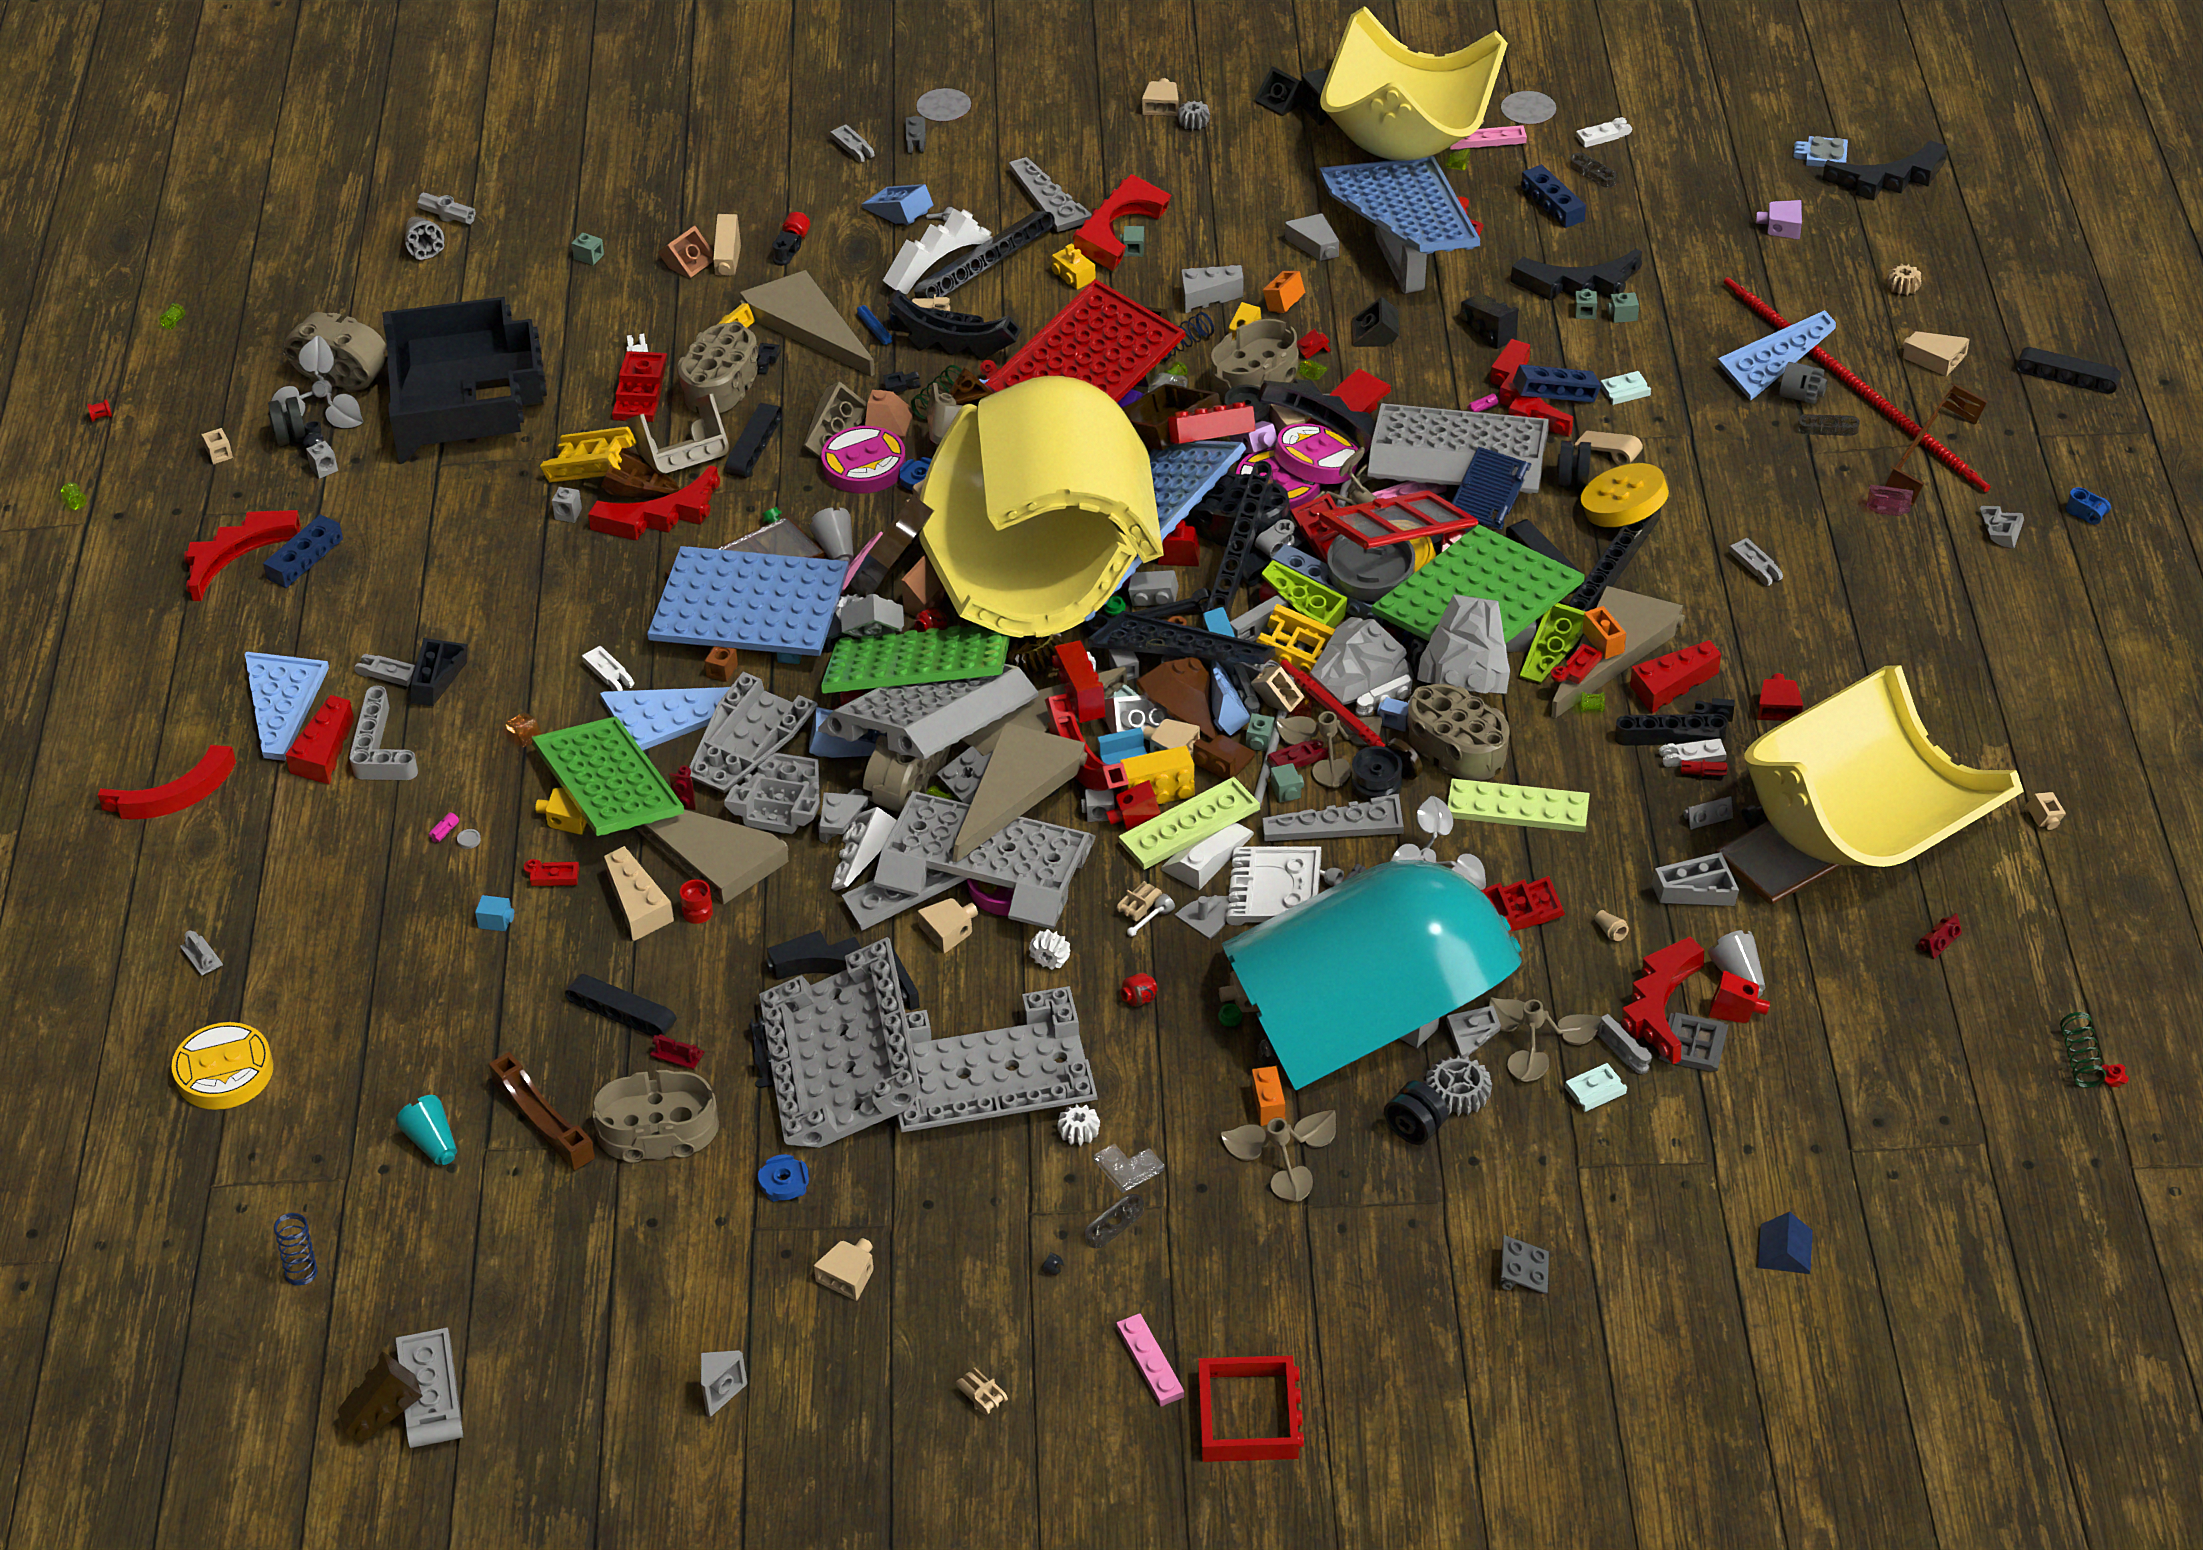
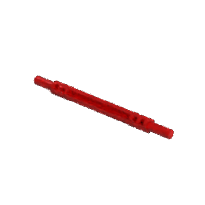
(1332, 705)

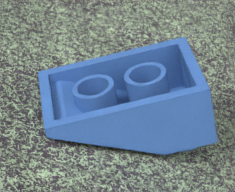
(900, 203)

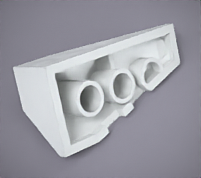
(1133, 713)
(863, 842)
(1205, 858)

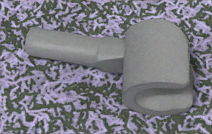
(945, 215)

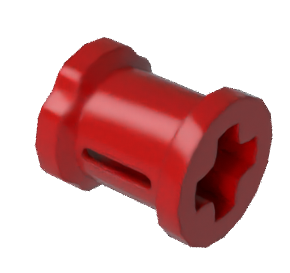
(99, 410)

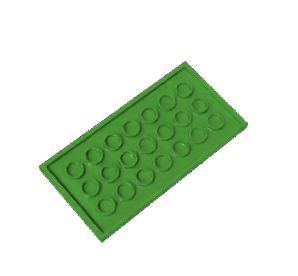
(607, 776)

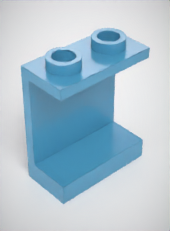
(1121, 746)

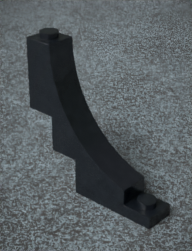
(813, 955)

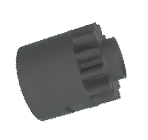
(1803, 383)

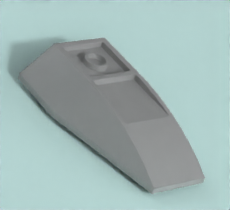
(745, 732)

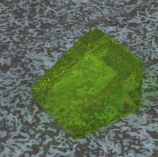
(1459, 159)
(1312, 369)

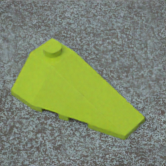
(1306, 594)
(1555, 637)

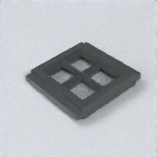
(1700, 1041)

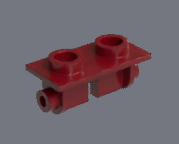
(682, 787)
(1942, 936)
(676, 1052)

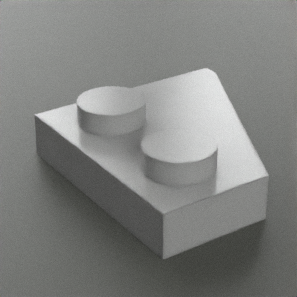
(840, 811)
(1473, 1029)

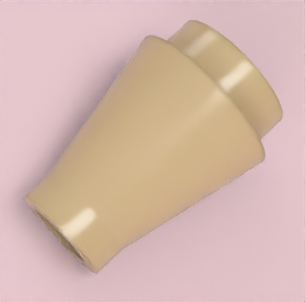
(1614, 927)

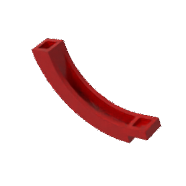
(1095, 773)
(175, 795)

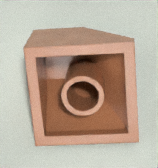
(888, 412)

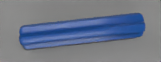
(874, 325)

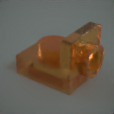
(525, 727)

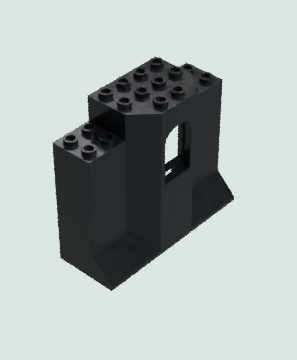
(456, 349)

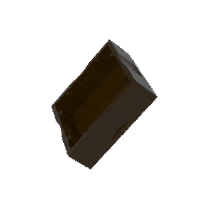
(1151, 411)
(889, 549)

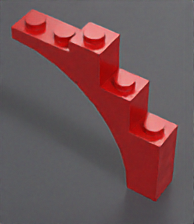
(1525, 406)
(661, 514)
(231, 542)
(1661, 976)

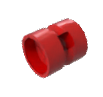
(696, 901)

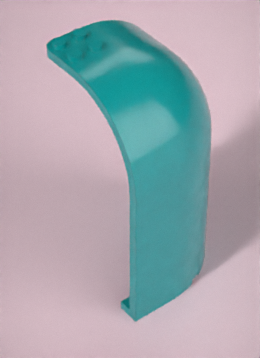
(1370, 963)

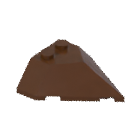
(968, 390)
(637, 478)
(1184, 690)

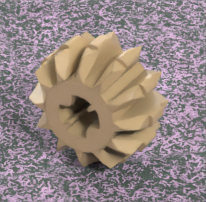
(1904, 279)

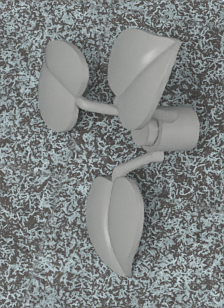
(319, 358)
(1436, 818)

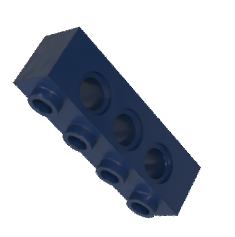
(1553, 196)
(1556, 383)
(303, 551)

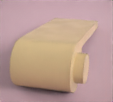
(1622, 447)

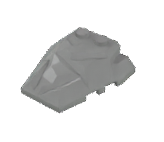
(1468, 647)
(1359, 660)
(778, 795)

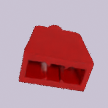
(1181, 547)
(1779, 699)
(1135, 806)
(1736, 999)

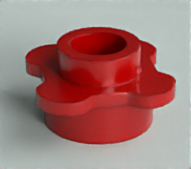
(2115, 1075)

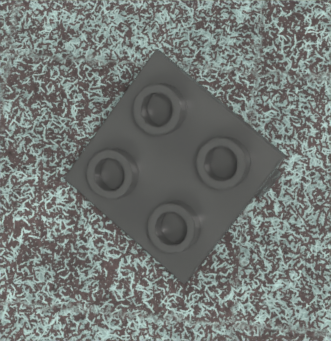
(1523, 1265)

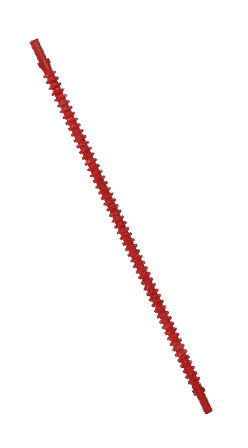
(1864, 390)

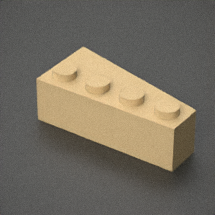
(638, 895)

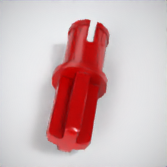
(1704, 768)

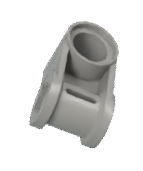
(1275, 537)

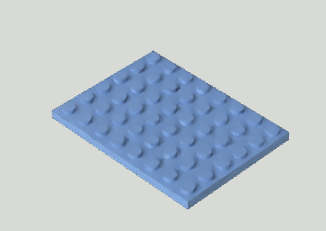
(749, 601)

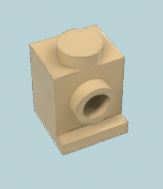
(217, 445)
(2045, 810)

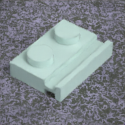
(1625, 387)
(1595, 1087)

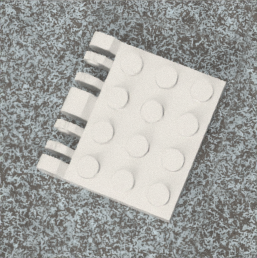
(1271, 881)

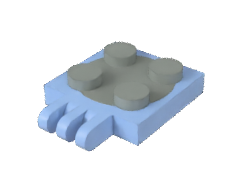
(1820, 150)

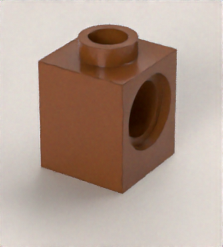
(721, 663)

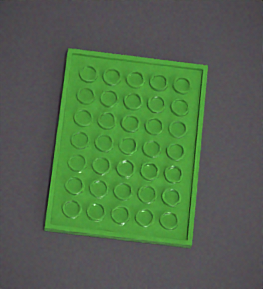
(1480, 567)
(915, 658)

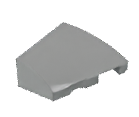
(2002, 527)

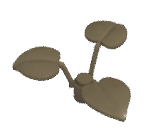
(1360, 493)
(1300, 729)
(1530, 1065)
(1295, 1183)

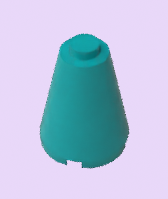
(428, 1129)

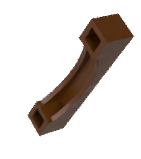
(565, 1138)

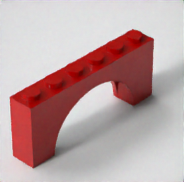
(1131, 197)

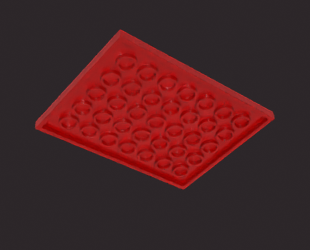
(1095, 340)

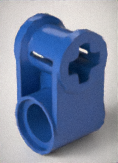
(2086, 505)

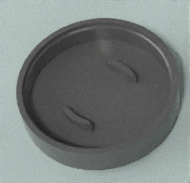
(1369, 572)

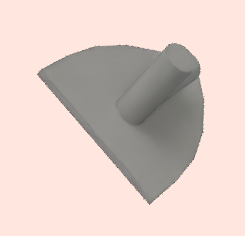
(1206, 914)

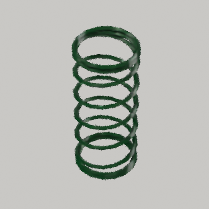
(919, 396)
(2081, 1070)

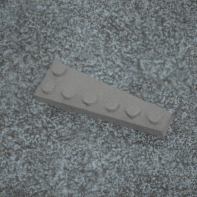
(1048, 195)
(1375, 817)

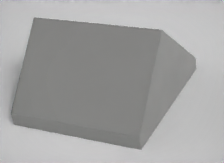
(721, 1378)

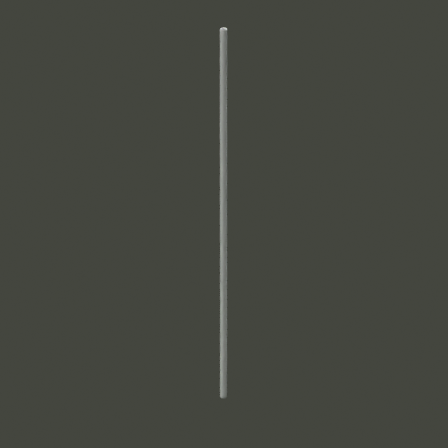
(1272, 747)

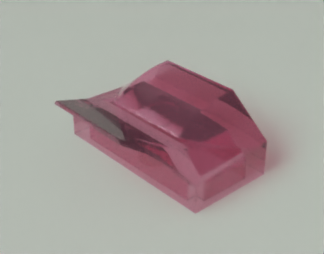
(1889, 500)

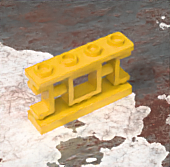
(576, 462)
(1304, 630)

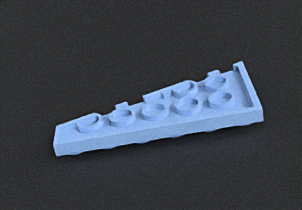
(1765, 360)

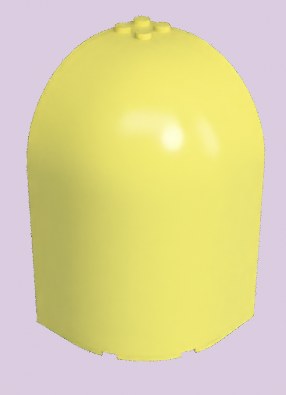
(1403, 100)
(1065, 446)
(1025, 576)
(1864, 781)

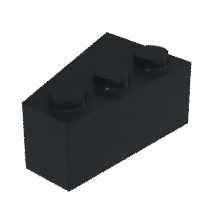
(1490, 319)
(436, 669)

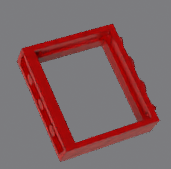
(1250, 1448)

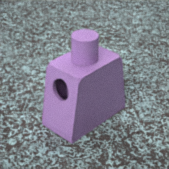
(1783, 219)
(1257, 440)

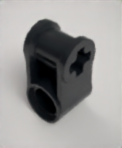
(786, 247)

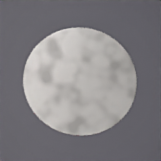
(943, 104)
(1528, 107)

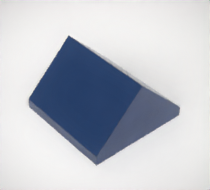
(1785, 1244)

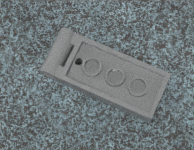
(437, 1413)

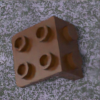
(1222, 756)

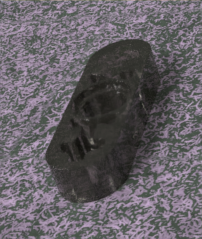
(1583, 164)
(1848, 425)
(1111, 1231)

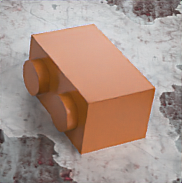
(1284, 291)
(1604, 632)
(1268, 1094)

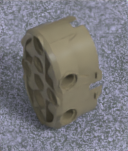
(355, 350)
(1257, 354)
(720, 364)
(1457, 731)
(895, 775)
(643, 1116)

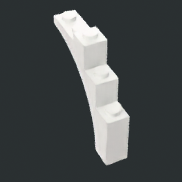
(937, 241)

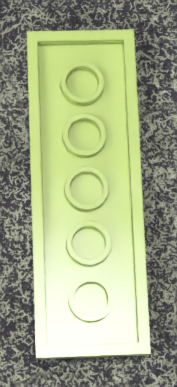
(1518, 805)
(1189, 823)

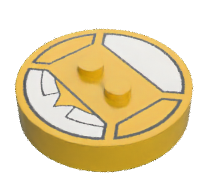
(222, 1065)

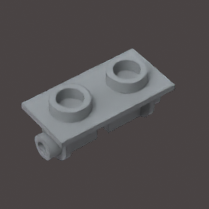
(1709, 812)
(200, 953)

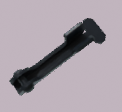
(761, 1056)

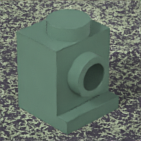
(1586, 298)

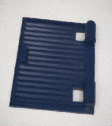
(1490, 486)

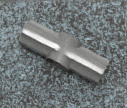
(446, 208)

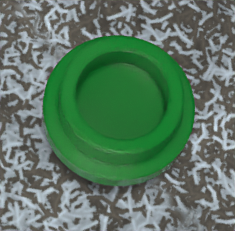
(771, 515)
(1114, 606)
(1230, 1015)

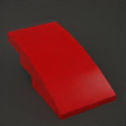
(639, 385)
(1359, 393)
(1316, 533)
(1526, 903)

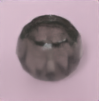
(1267, 1054)

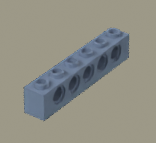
(1318, 572)

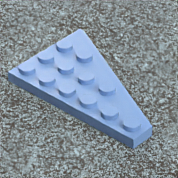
(282, 697)
(662, 714)

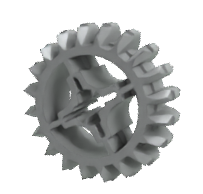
(1458, 1079)

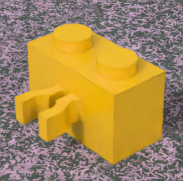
(1073, 267)

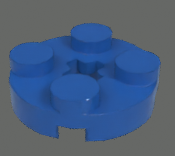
(912, 472)
(783, 1189)

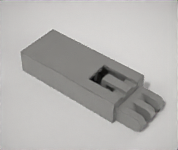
(1256, 620)

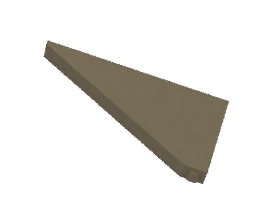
(804, 313)
(1647, 626)
(1034, 714)
(1018, 776)
(717, 851)

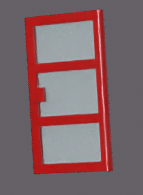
(1397, 519)

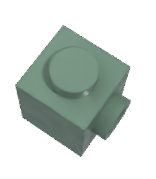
(1134, 240)
(587, 248)
(1623, 307)
(1259, 732)
(1286, 782)

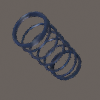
(1200, 331)
(292, 1237)

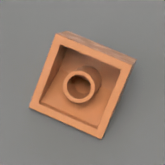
(687, 253)
(922, 588)

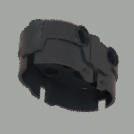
(1219, 507)

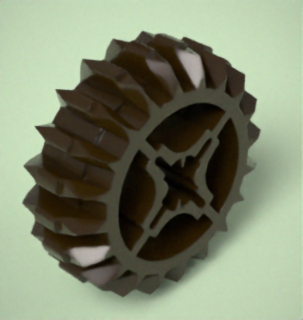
(1033, 652)

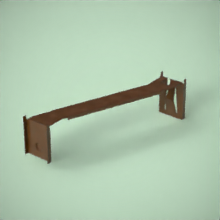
(1902, 480)

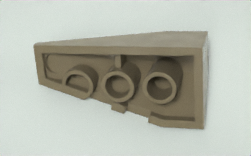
(835, 412)

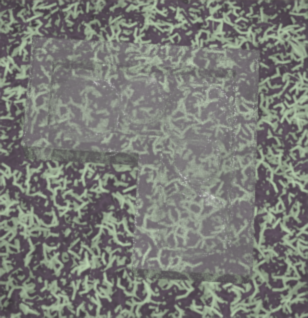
(1128, 1172)

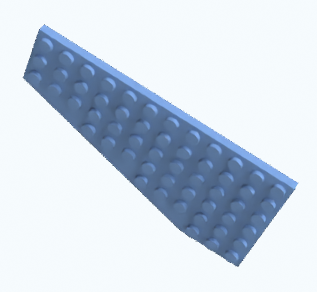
(1405, 200)
(1180, 481)

